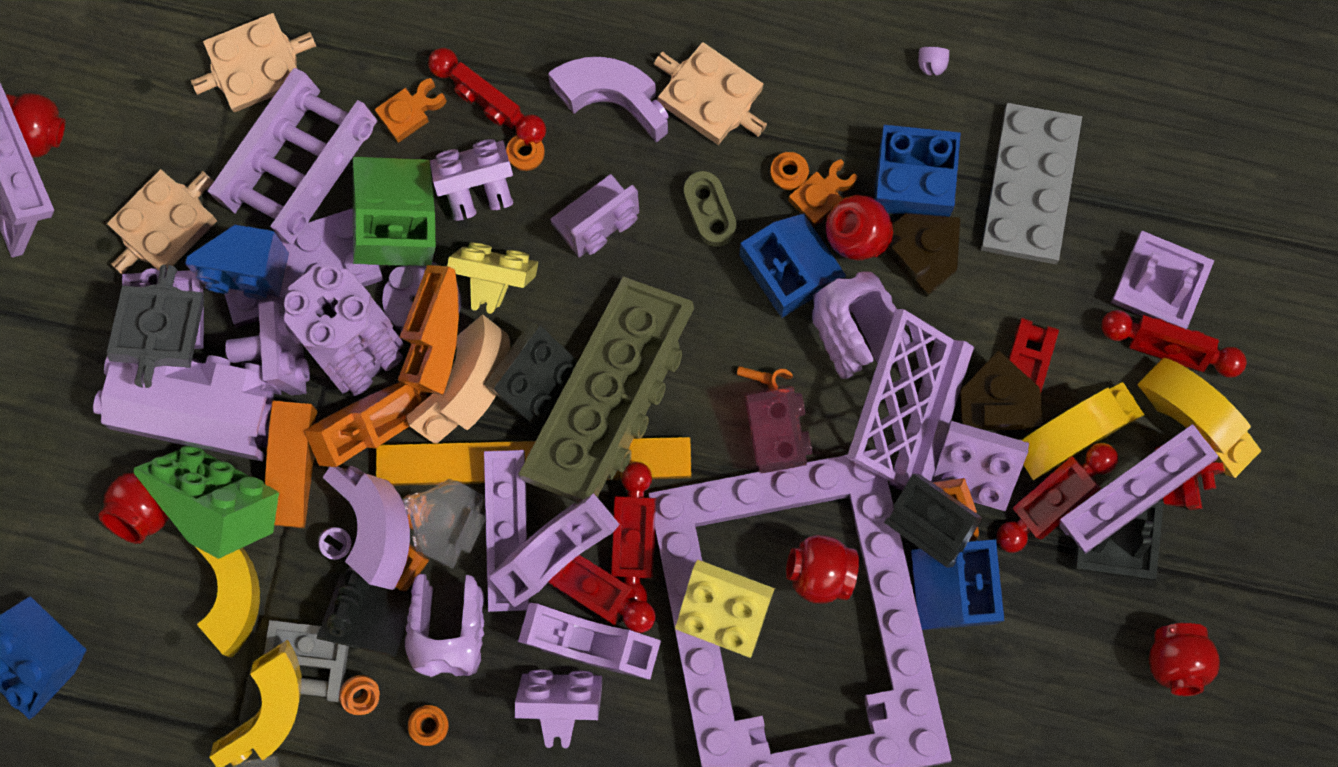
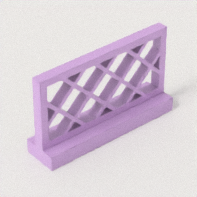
(21, 188)
(929, 409)

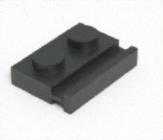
(933, 520)

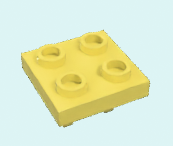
(492, 272)
(724, 608)

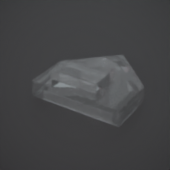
(445, 520)

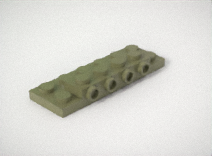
(609, 392)

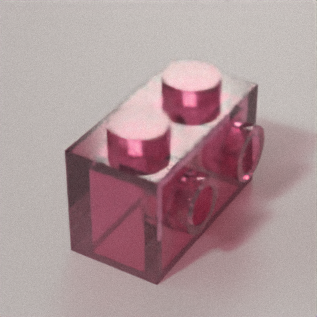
(777, 429)

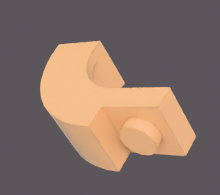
(466, 397)

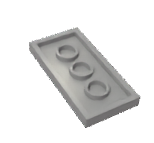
(1031, 183)

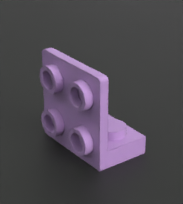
(597, 215)

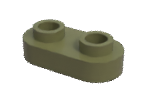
(709, 210)

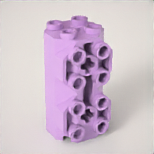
(341, 327)
(194, 406)

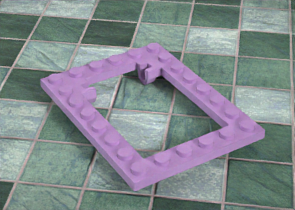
(913, 723)

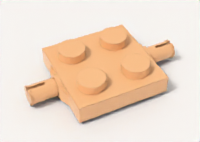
(251, 61)
(710, 93)
(162, 221)

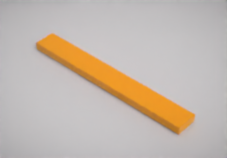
(465, 461)

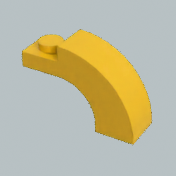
(1194, 401)
(1079, 429)
(236, 602)
(280, 688)

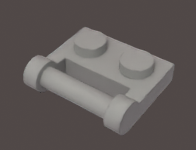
(312, 653)

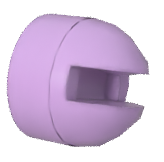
(933, 60)
(329, 550)

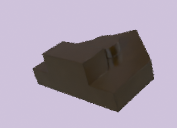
(926, 249)
(1001, 398)

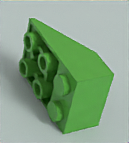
(393, 212)
(210, 500)

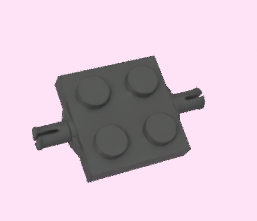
(155, 326)

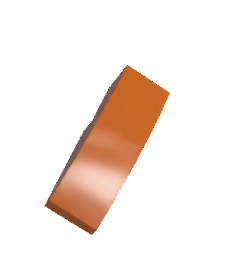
(431, 331)
(363, 424)
(290, 460)

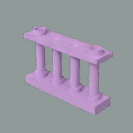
(267, 137)

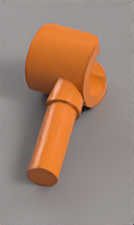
(764, 377)

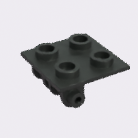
(365, 615)

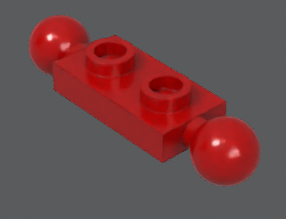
(497, 106)
(1174, 343)
(1056, 497)
(636, 533)
(603, 594)

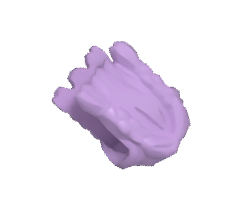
(873, 311)
(456, 655)

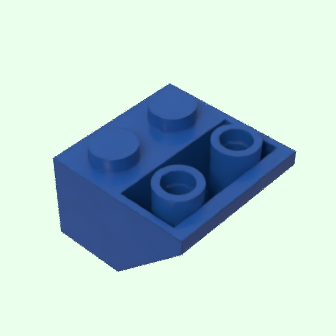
(917, 171)
(242, 261)
(790, 262)
(962, 593)
(34, 656)

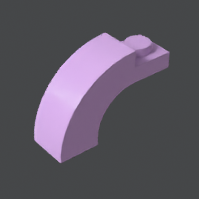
(612, 81)
(382, 525)
(553, 548)
(589, 642)

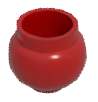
(38, 122)
(859, 228)
(131, 510)
(823, 569)
(1184, 658)

